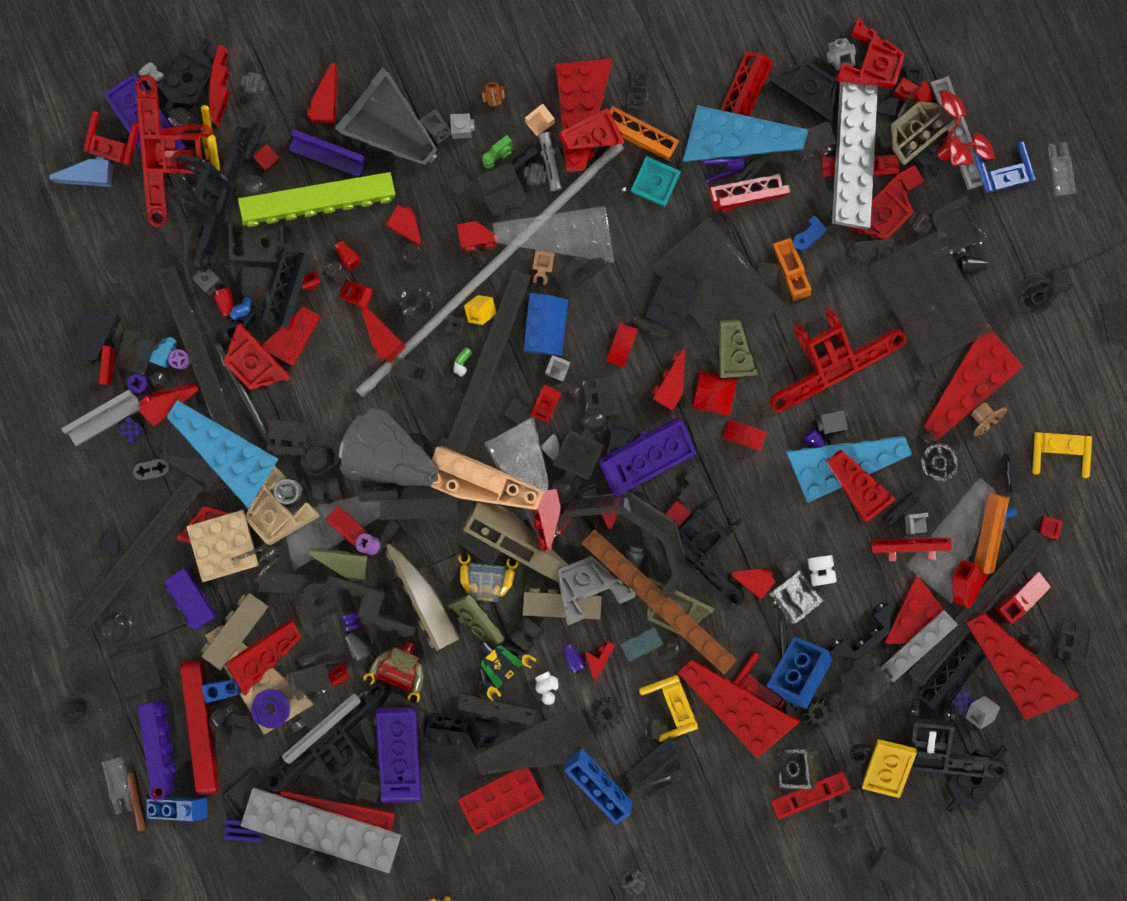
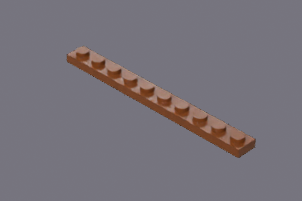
(663, 607)

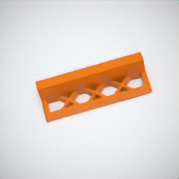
(642, 141)
(991, 532)

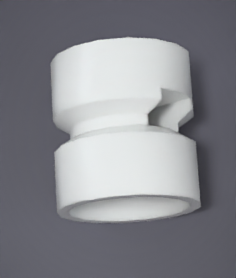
(822, 563)

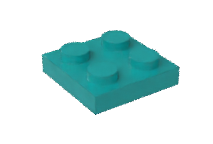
(655, 181)

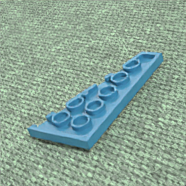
(735, 135)

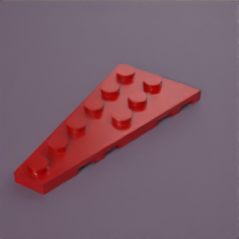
(580, 97)

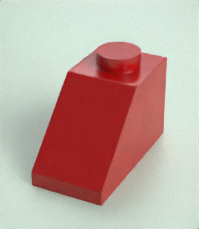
(405, 224)
(622, 345)
(744, 435)
(755, 580)

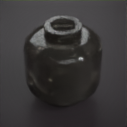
(180, 117)

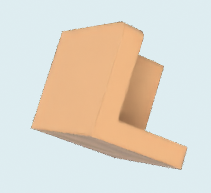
(539, 120)

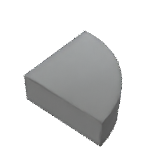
(551, 447)

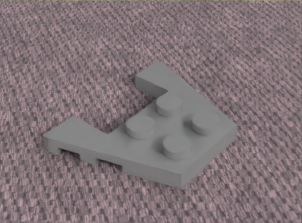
(584, 580)

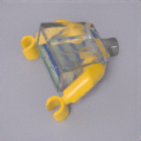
(486, 581)

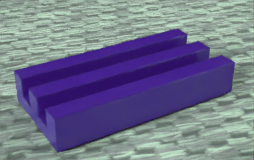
(228, 829)

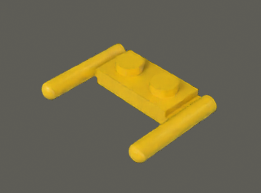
(209, 143)
(1062, 445)
(677, 704)

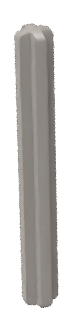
(320, 729)

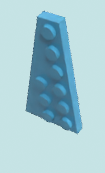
(230, 456)
(817, 478)

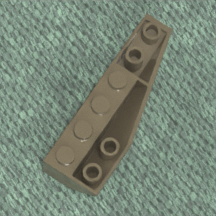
(511, 536)
(424, 601)

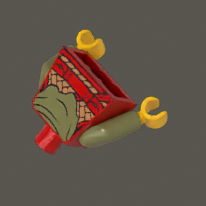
(399, 669)

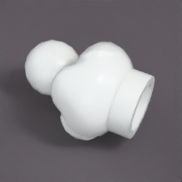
(544, 684)

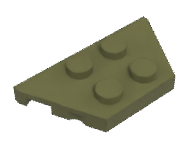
(692, 607)

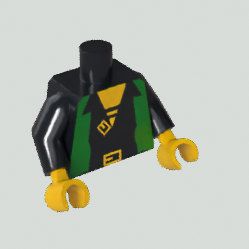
(500, 664)

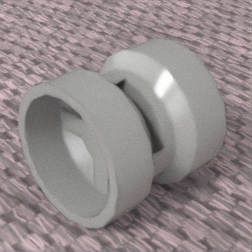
(151, 69)

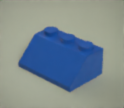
(545, 325)
(800, 672)

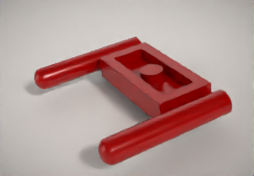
(107, 147)
(749, 683)

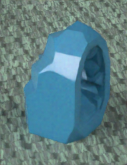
(161, 351)

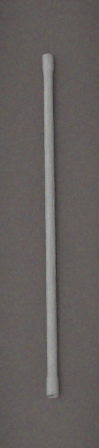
(611, 152)

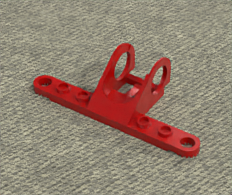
(160, 150)
(836, 363)

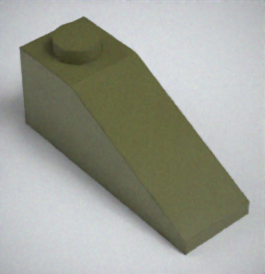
(348, 564)

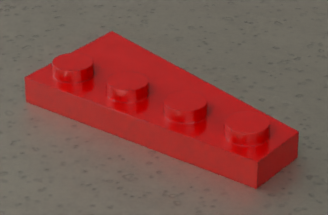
(862, 490)
(254, 661)

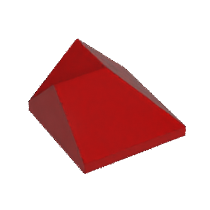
(714, 393)

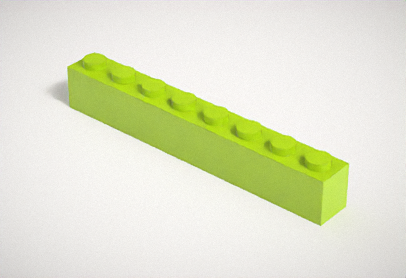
(316, 198)

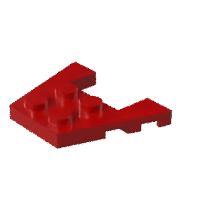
(880, 62)

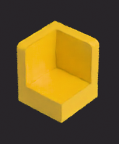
(480, 309)

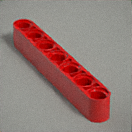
(198, 727)

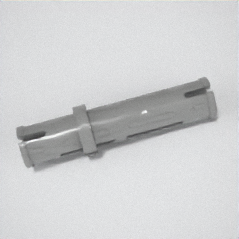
(550, 161)

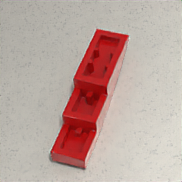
(218, 92)

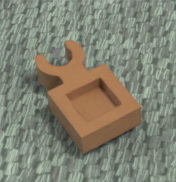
(543, 262)

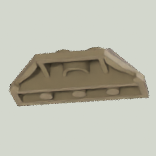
(918, 129)

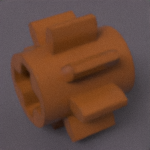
(493, 94)

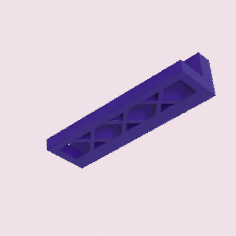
(327, 154)

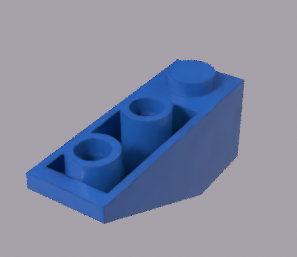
(177, 808)

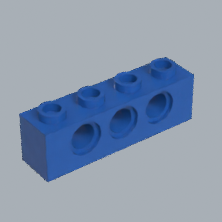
(598, 786)

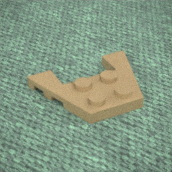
(271, 518)

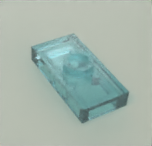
(641, 644)

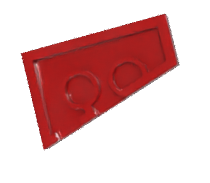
(289, 342)

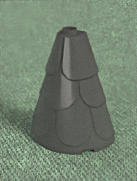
(388, 122)
(384, 453)

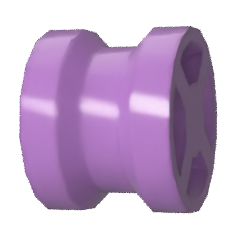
(176, 357)
(367, 544)

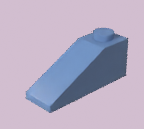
(89, 172)

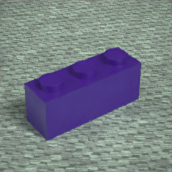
(190, 599)

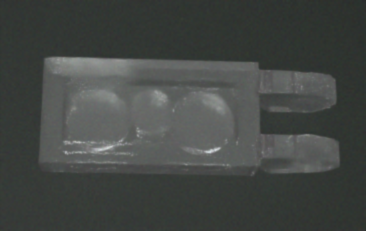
(1062, 170)
(117, 783)

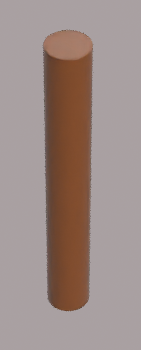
(136, 801)

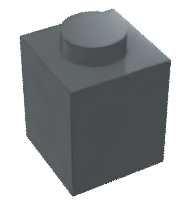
(832, 422)

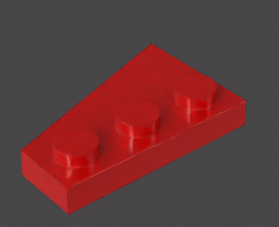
(592, 132)

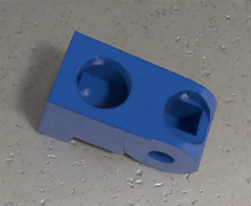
(808, 237)
(220, 689)

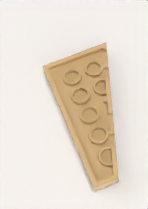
(270, 680)

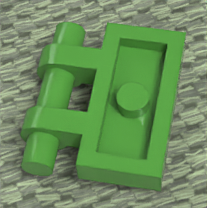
(501, 149)

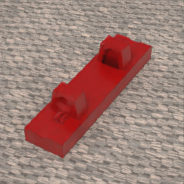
(886, 166)
(931, 545)
(805, 798)

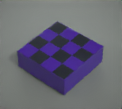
(130, 429)
(962, 701)

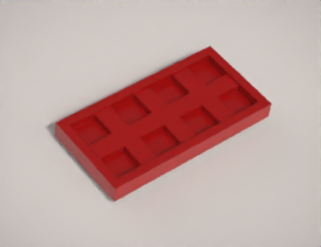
(500, 799)

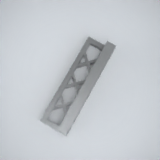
(102, 417)

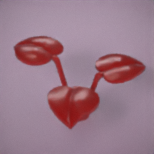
(953, 147)

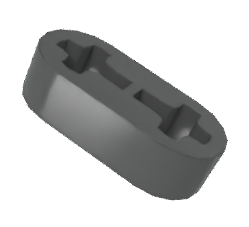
(151, 465)

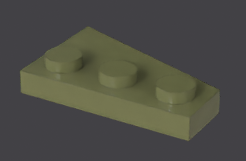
(734, 353)
(472, 614)

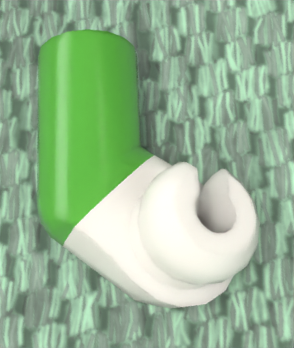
(459, 361)

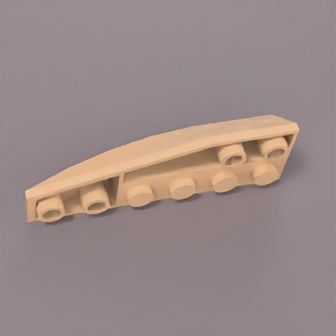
(479, 482)

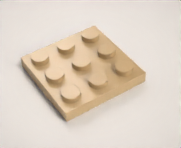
(218, 542)

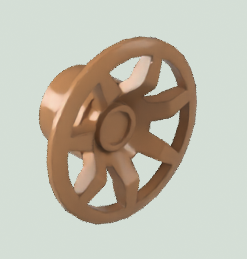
(984, 416)

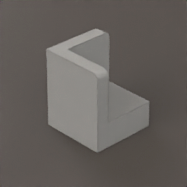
(557, 368)
(916, 523)
(982, 712)

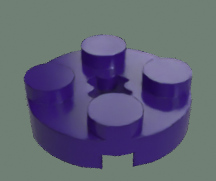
(265, 718)

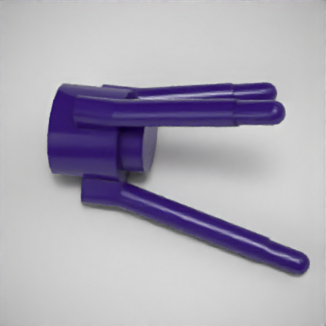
(733, 163)

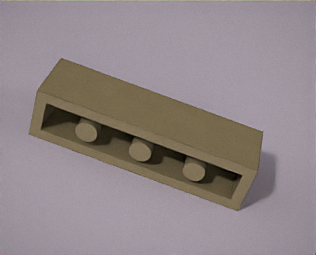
(551, 604)
(234, 631)

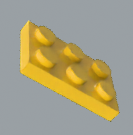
(889, 768)

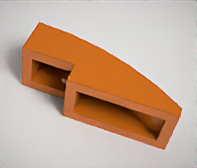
(792, 269)

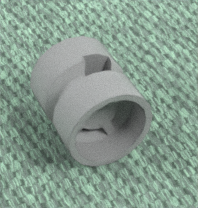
(288, 491)

